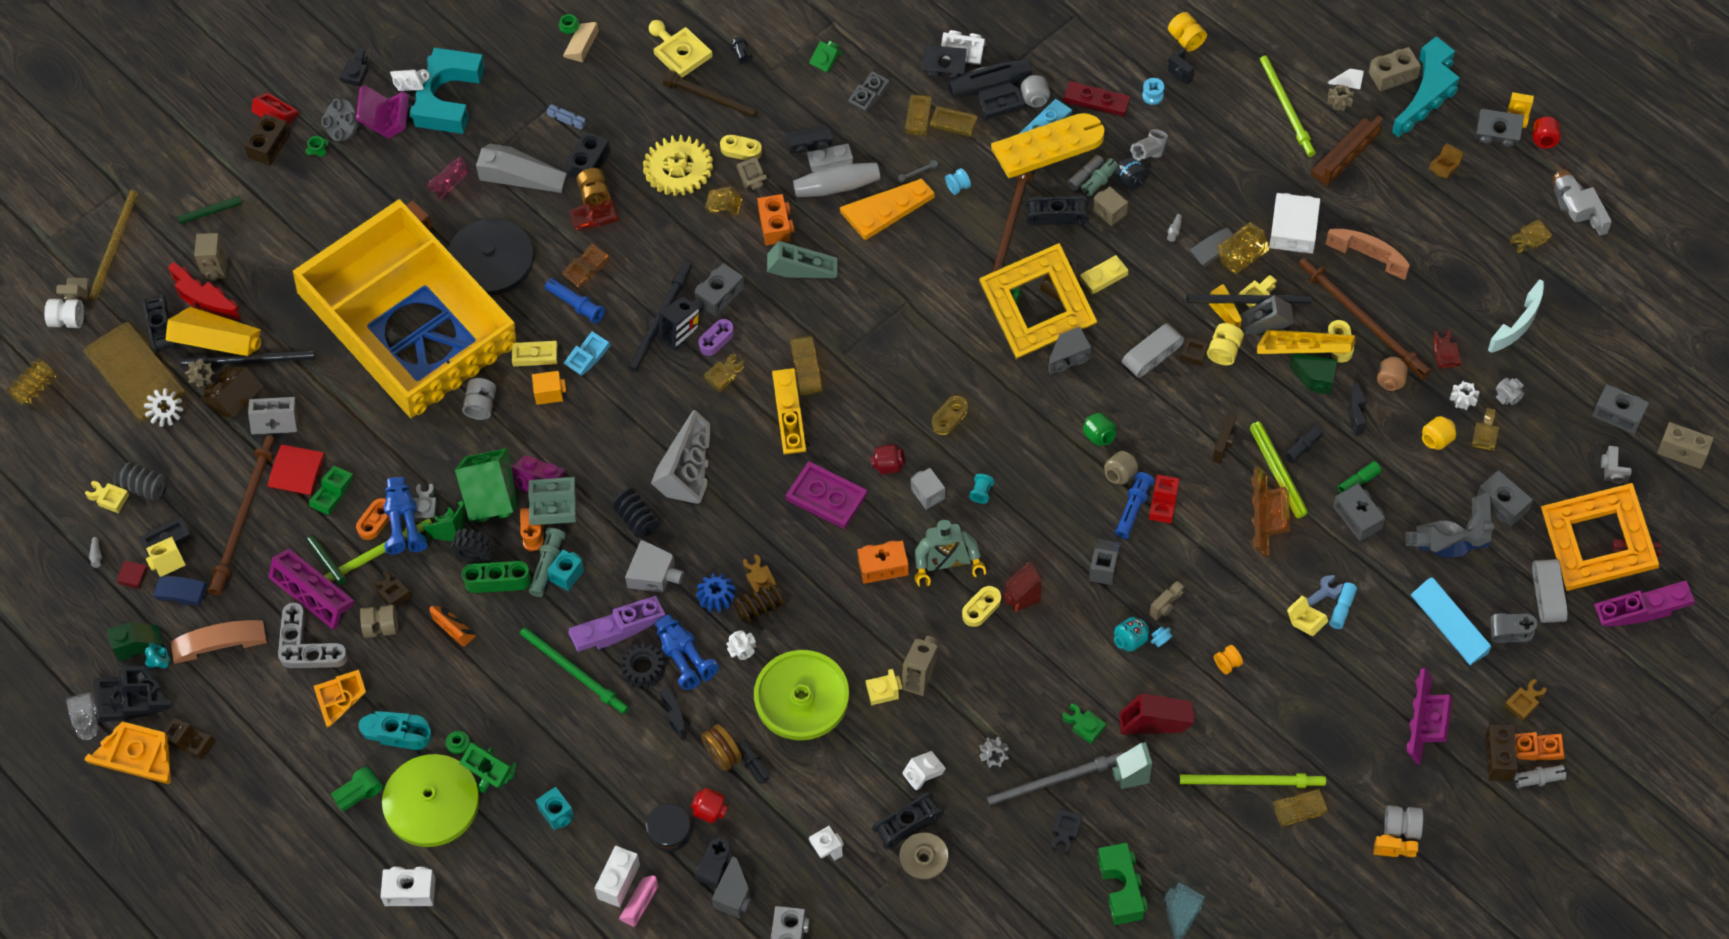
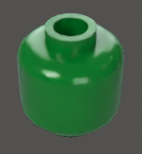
(1099, 429)

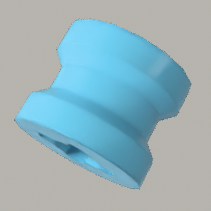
(1153, 91)
(957, 181)

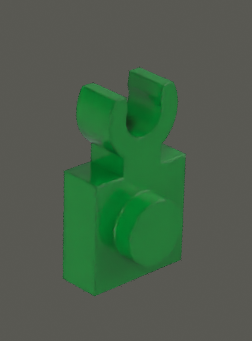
(1086, 726)

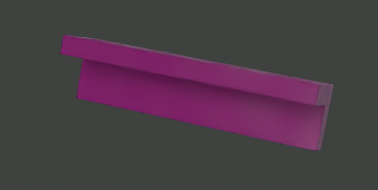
(310, 584)

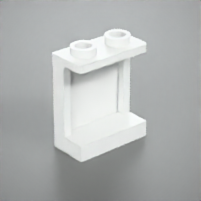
(1294, 223)

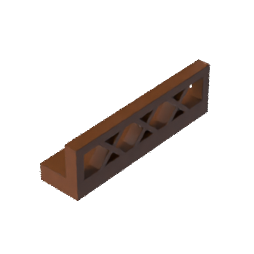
(1347, 150)

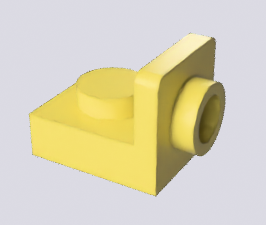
(883, 688)

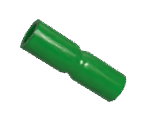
(1361, 477)

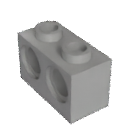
(785, 914)

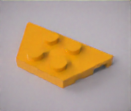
(135, 752)

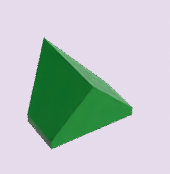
(447, 524)

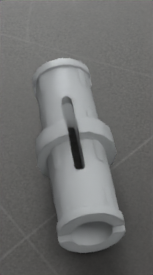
(1540, 776)

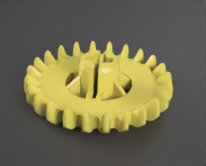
(677, 165)

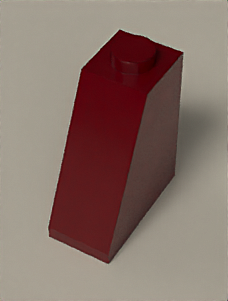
(1156, 715)

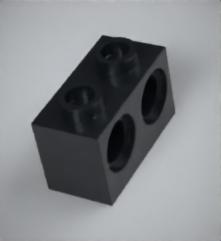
(589, 153)

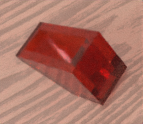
(1023, 588)

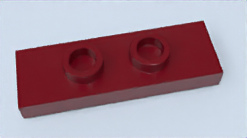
(1096, 98)

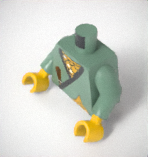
(946, 548)

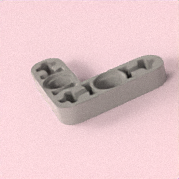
(296, 645)

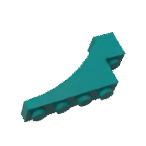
(1436, 85)

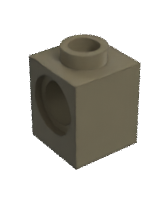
(1110, 206)

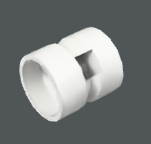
(60, 313)

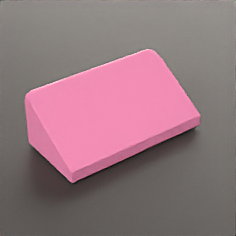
(639, 900)

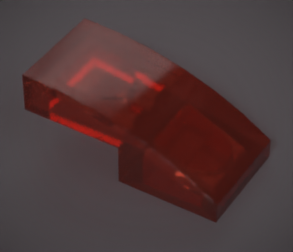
(589, 217)

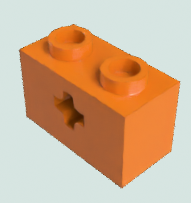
(893, 566)

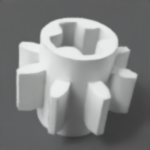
(1464, 395)
(741, 645)

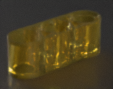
(806, 365)

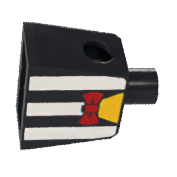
(679, 321)

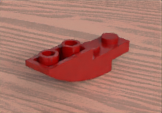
(201, 297)

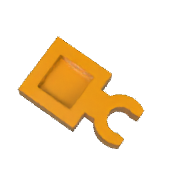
(1390, 846)

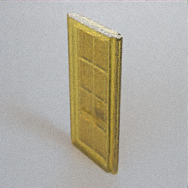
(131, 369)

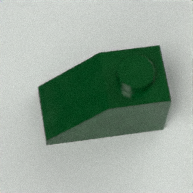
(1314, 372)
(133, 639)

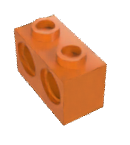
(775, 219)

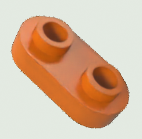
(372, 519)

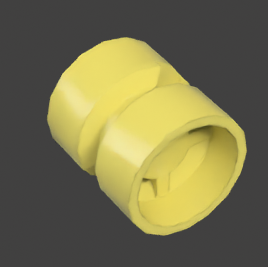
(1225, 344)

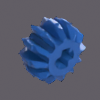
(724, 596)

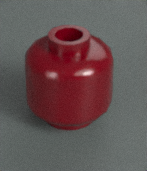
(888, 459)

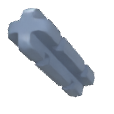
(566, 116)

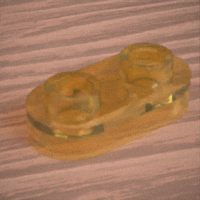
(948, 416)

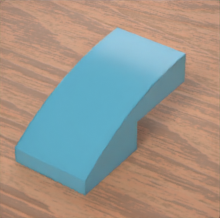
(588, 354)

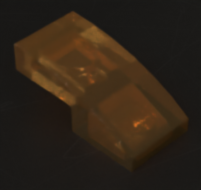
(586, 266)

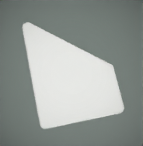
(1350, 78)

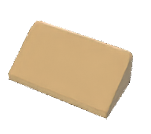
(581, 41)

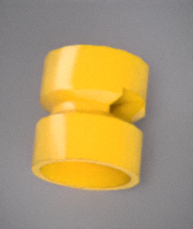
(1187, 31)

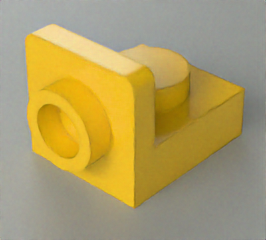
(1521, 105)

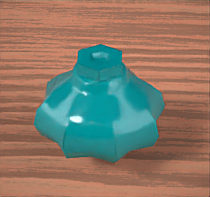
(156, 656)

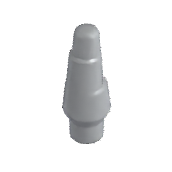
(1174, 228)
(95, 553)

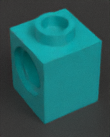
(567, 578)
(552, 800)

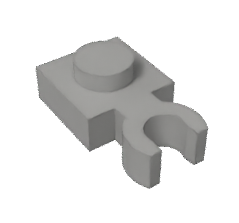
(425, 504)

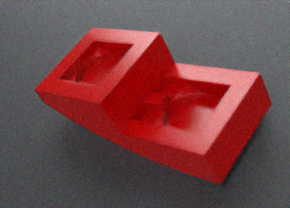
(1164, 499)

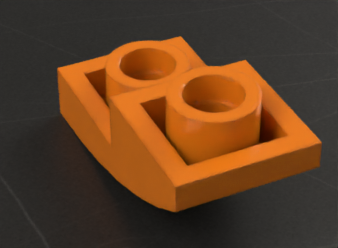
(1539, 748)

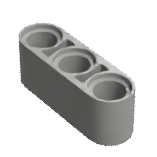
(1153, 350)
(1549, 591)

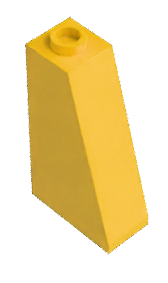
(212, 332)

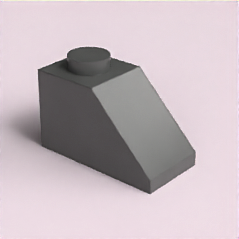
(1269, 314)
(732, 892)

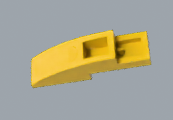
(789, 411)

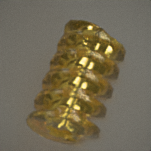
(31, 381)

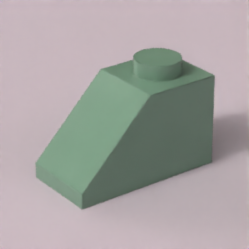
(1133, 767)

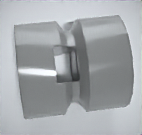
(479, 399)
(1407, 822)

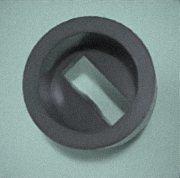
(392, 336)

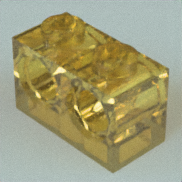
(1243, 248)

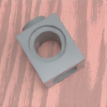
(927, 488)

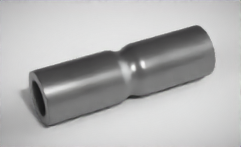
(1084, 173)

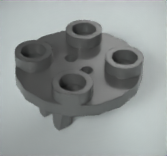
(341, 120)

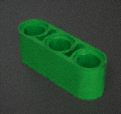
(486, 571)

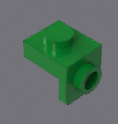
(825, 56)

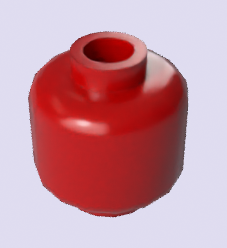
(1546, 132)
(709, 805)

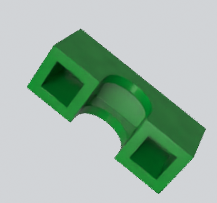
(1118, 863)

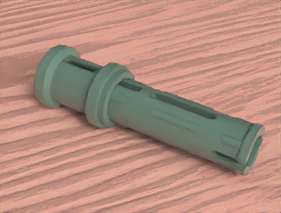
(549, 553)

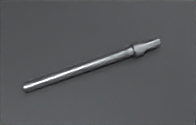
(1099, 764)

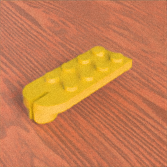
(1048, 144)

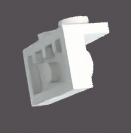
(973, 43)

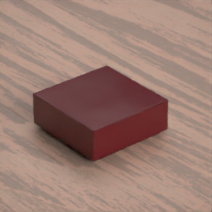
(132, 574)

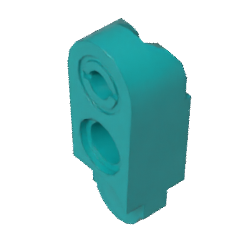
(377, 728)

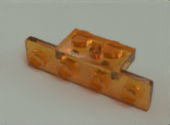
(1271, 511)

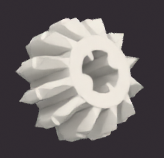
(157, 411)

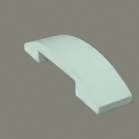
(1505, 335)

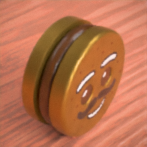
(721, 747)

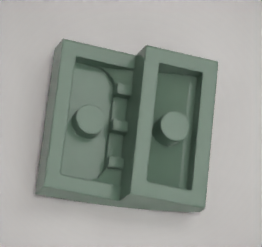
(552, 501)

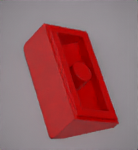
(274, 107)

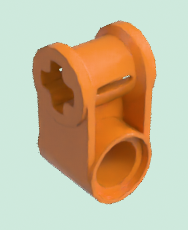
(532, 534)

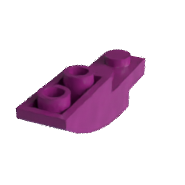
(1644, 607)

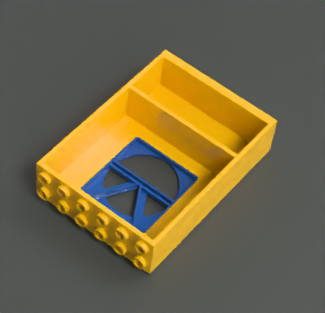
(396, 264)

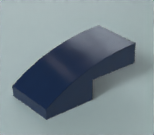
(182, 589)

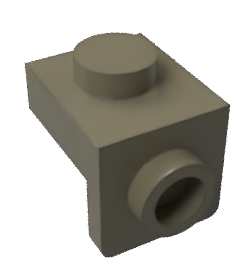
(751, 173)
(74, 289)

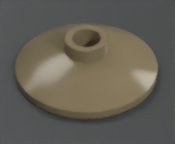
(923, 845)

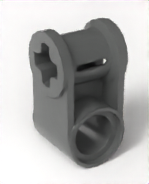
(1511, 627)

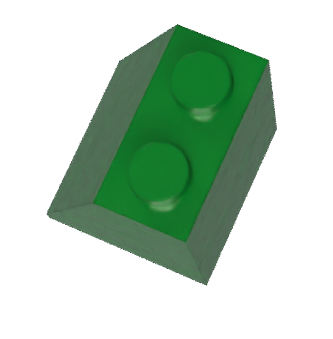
(487, 485)

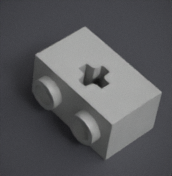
(273, 415)

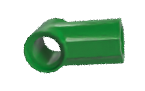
(363, 785)

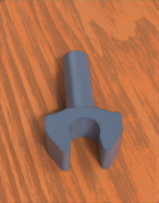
(1325, 591)

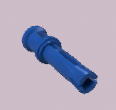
(582, 305)
(1137, 496)

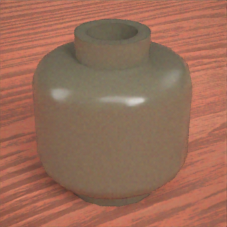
(1121, 468)

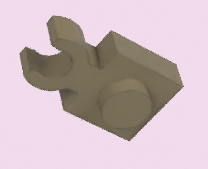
(1164, 602)

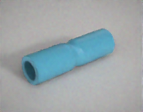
(1342, 608)

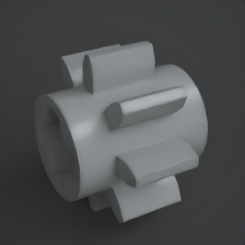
(1509, 391)
(998, 757)

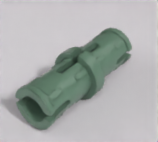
(1099, 177)

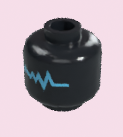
(1131, 173)

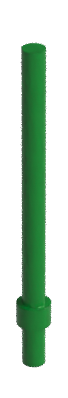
(606, 695)

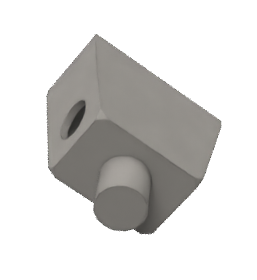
(652, 569)

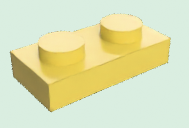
(1103, 275)
(534, 353)

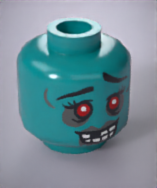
(1131, 634)

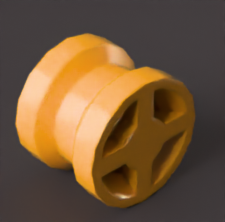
(1228, 659)

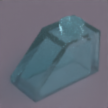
(1182, 908)

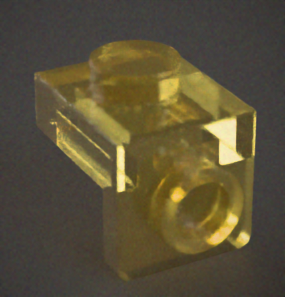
(723, 199)

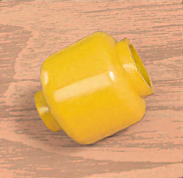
(1438, 433)

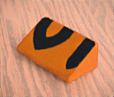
(452, 625)

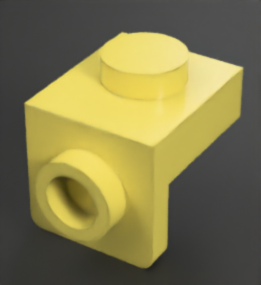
(1306, 617)

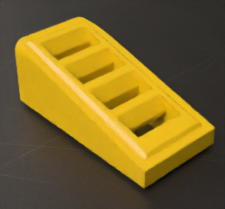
(1226, 311)

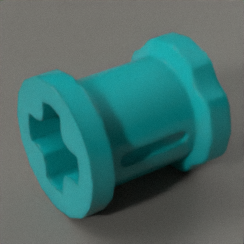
(981, 488)

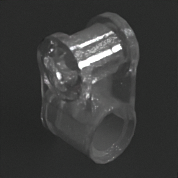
(83, 715)

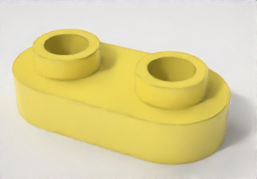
(740, 147)
(1343, 328)
(980, 607)

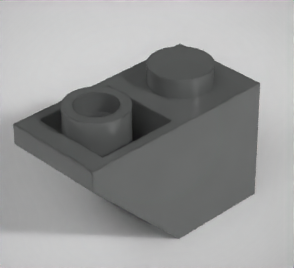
(1069, 350)
(1104, 561)

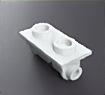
(409, 79)

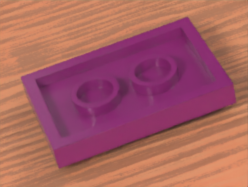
(826, 495)

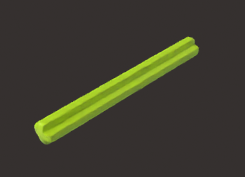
(1278, 469)

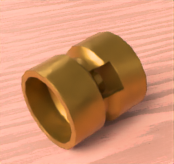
(593, 186)

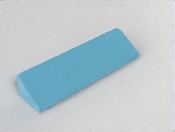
(1451, 621)

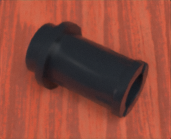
(739, 45)

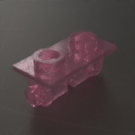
(449, 177)

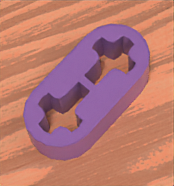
(718, 339)

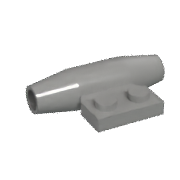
(834, 173)

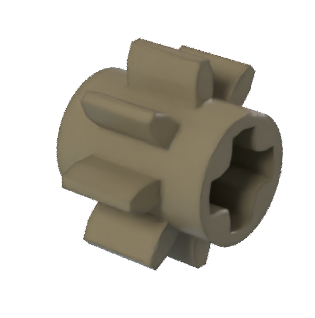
(1340, 97)
(202, 378)

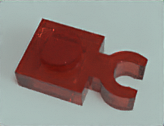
(1445, 352)

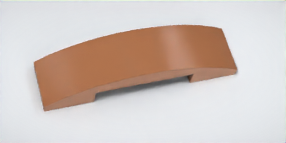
(1343, 239)
(216, 637)

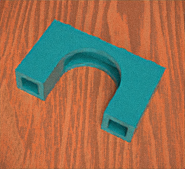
(443, 67)

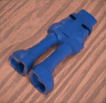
(401, 503)
(676, 641)

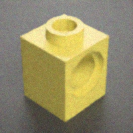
(164, 557)

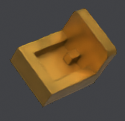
(1447, 162)

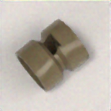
(379, 621)

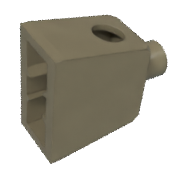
(921, 658)

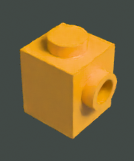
(548, 387)

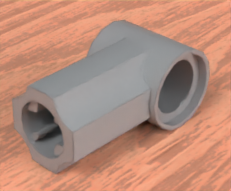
(1150, 146)

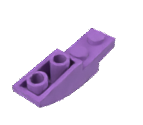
(618, 626)

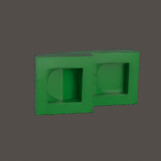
(332, 490)

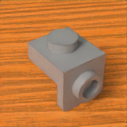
(1611, 470)

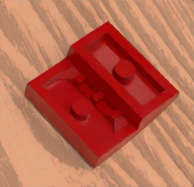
(296, 470)

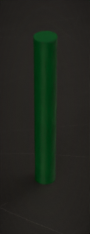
(209, 210)
(326, 559)

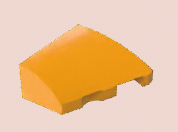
(339, 695)

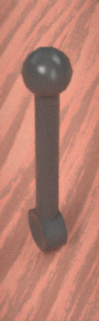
(933, 165)

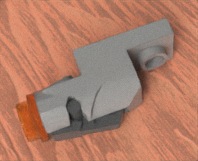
(1580, 203)

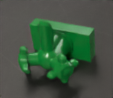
(487, 766)

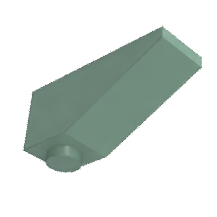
(799, 262)

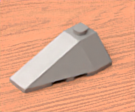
(516, 168)
(684, 464)

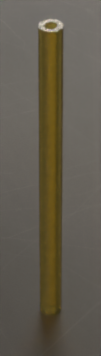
(96, 286)

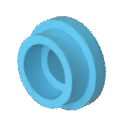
(1161, 636)

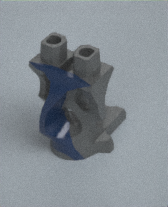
(1451, 539)

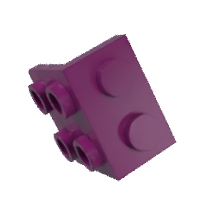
(381, 113)

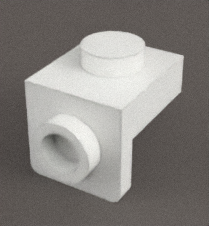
(922, 769)
(827, 843)

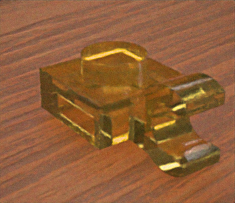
(1485, 434)

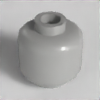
(1035, 91)

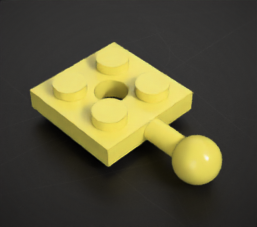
(681, 41)

